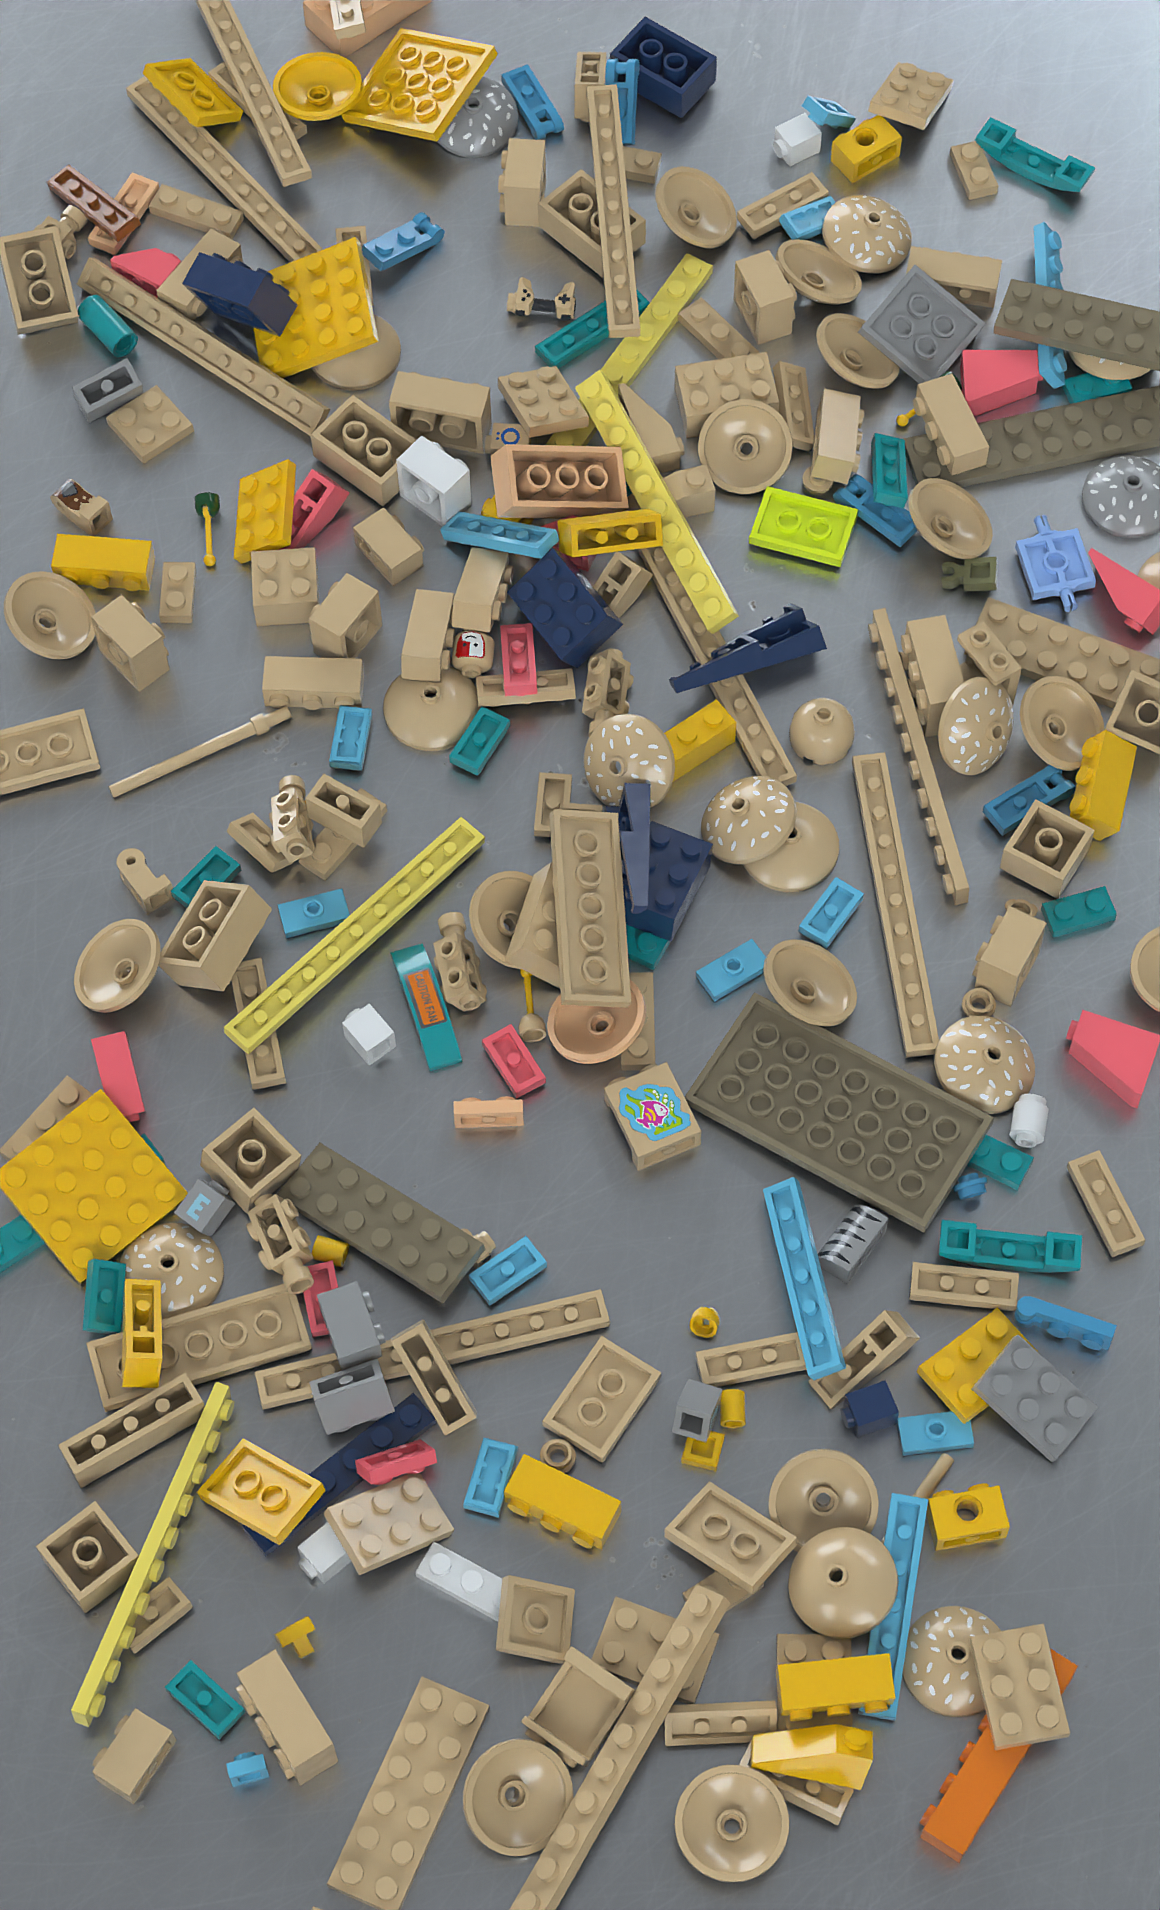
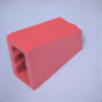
(997, 377)
(1114, 1053)
(119, 1074)

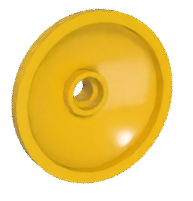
(317, 86)

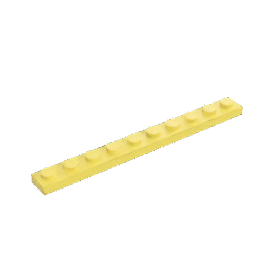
(655, 325)
(653, 494)
(353, 935)
(149, 1564)

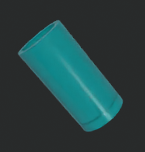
(107, 326)

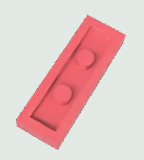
(518, 659)

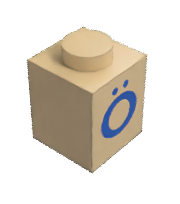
(505, 434)

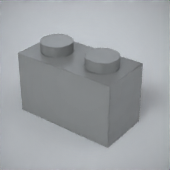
(107, 390)
(350, 1325)
(352, 1397)

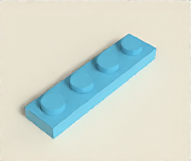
(500, 534)

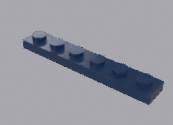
(339, 1471)

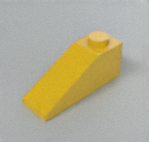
(142, 1333)
(818, 1753)

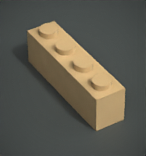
(132, 1430)

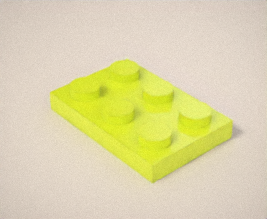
(803, 526)

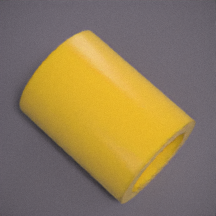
(328, 1249)
(732, 1408)

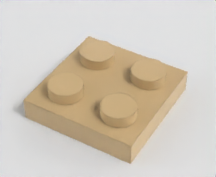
(150, 424)
(535, 1619)

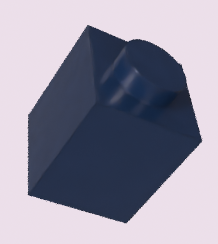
(869, 1409)

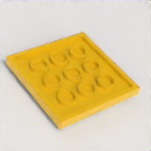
(420, 84)
(330, 314)
(90, 1185)

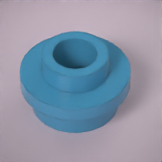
(970, 1186)

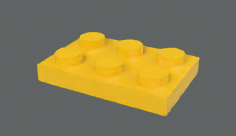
(192, 92)
(265, 510)
(963, 1362)
(261, 1491)

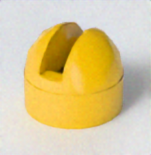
(697, 1322)

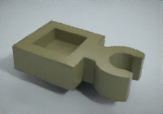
(975, 575)

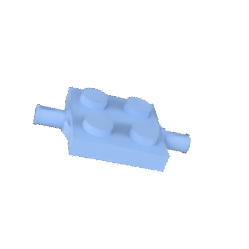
(1055, 563)

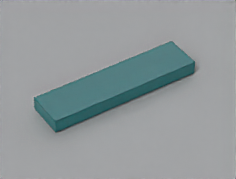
(579, 335)

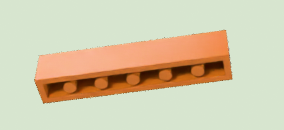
(978, 1784)

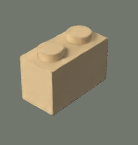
(389, 546)
(343, 810)
(133, 1755)

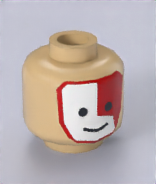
(473, 652)

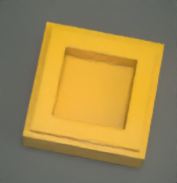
(704, 1454)

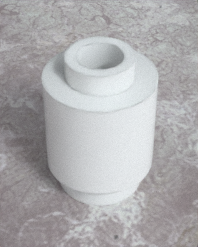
(1029, 1120)

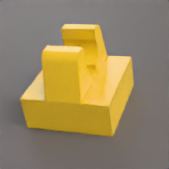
(297, 1636)

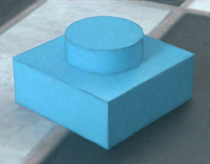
(247, 1768)

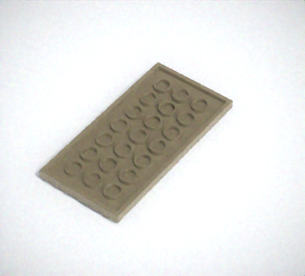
(839, 1112)

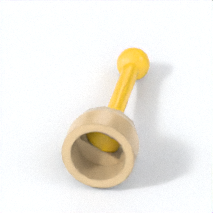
(531, 1025)

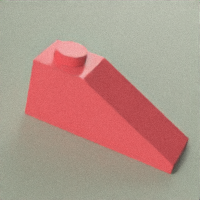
(314, 507)
(1131, 594)

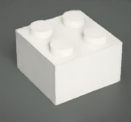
(434, 481)

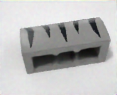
(852, 1242)

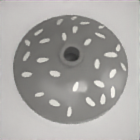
(485, 128)
(1119, 506)

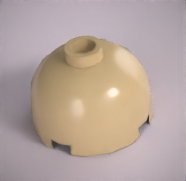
(822, 731)

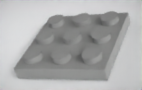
(921, 327)

